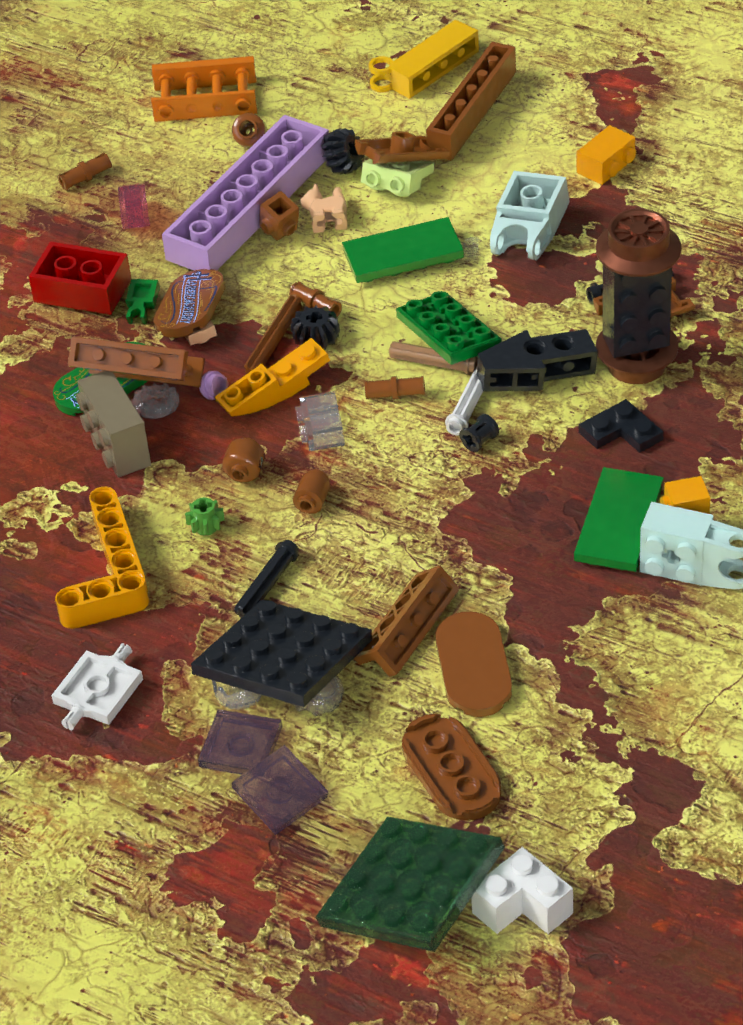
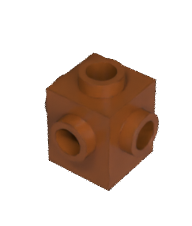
(279, 216)

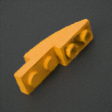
(269, 386)

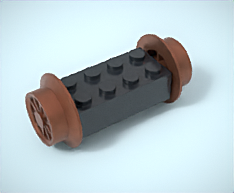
(637, 295)

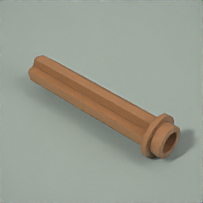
(428, 356)

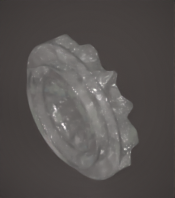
(150, 407)

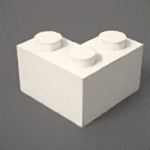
(525, 888)

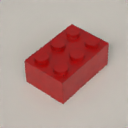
(80, 277)

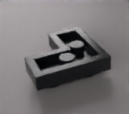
(621, 421)

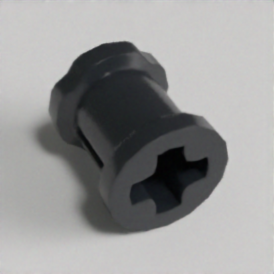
(479, 433)

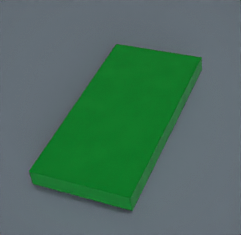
(403, 250)
(447, 327)
(616, 517)

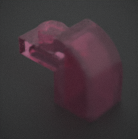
(134, 206)

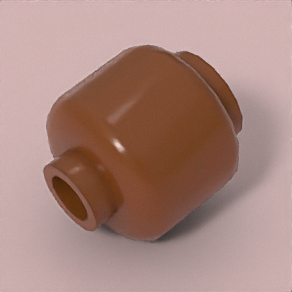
(246, 123)
(243, 458)

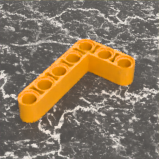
(112, 595)

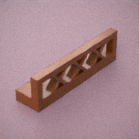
(409, 620)

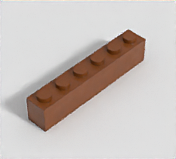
(472, 99)

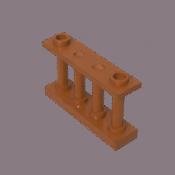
(136, 361)

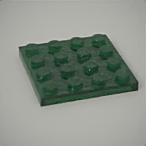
(410, 883)

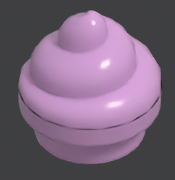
(213, 384)

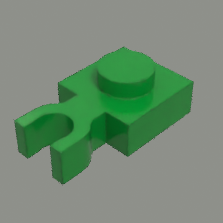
(140, 297)

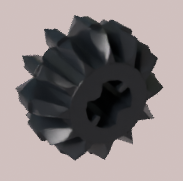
(341, 151)
(316, 324)

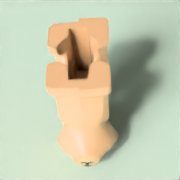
(325, 210)

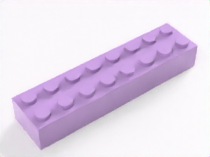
(231, 207)

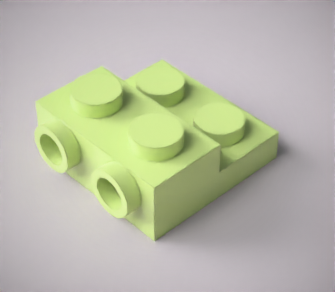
(399, 178)

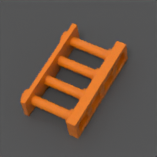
(200, 74)

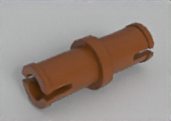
(84, 171)
(312, 297)
(395, 387)

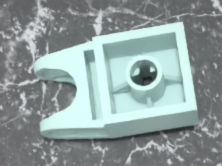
(529, 212)
(689, 547)

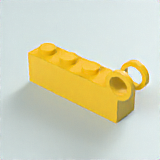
(427, 60)

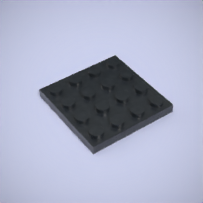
(282, 652)

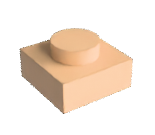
(202, 335)

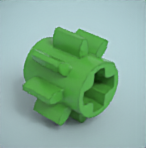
(204, 516)

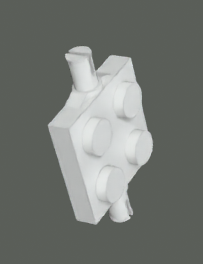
(97, 687)

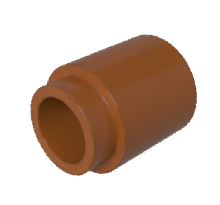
(311, 491)

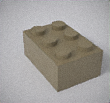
(113, 423)

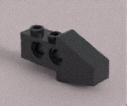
(528, 362)

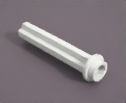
(459, 418)

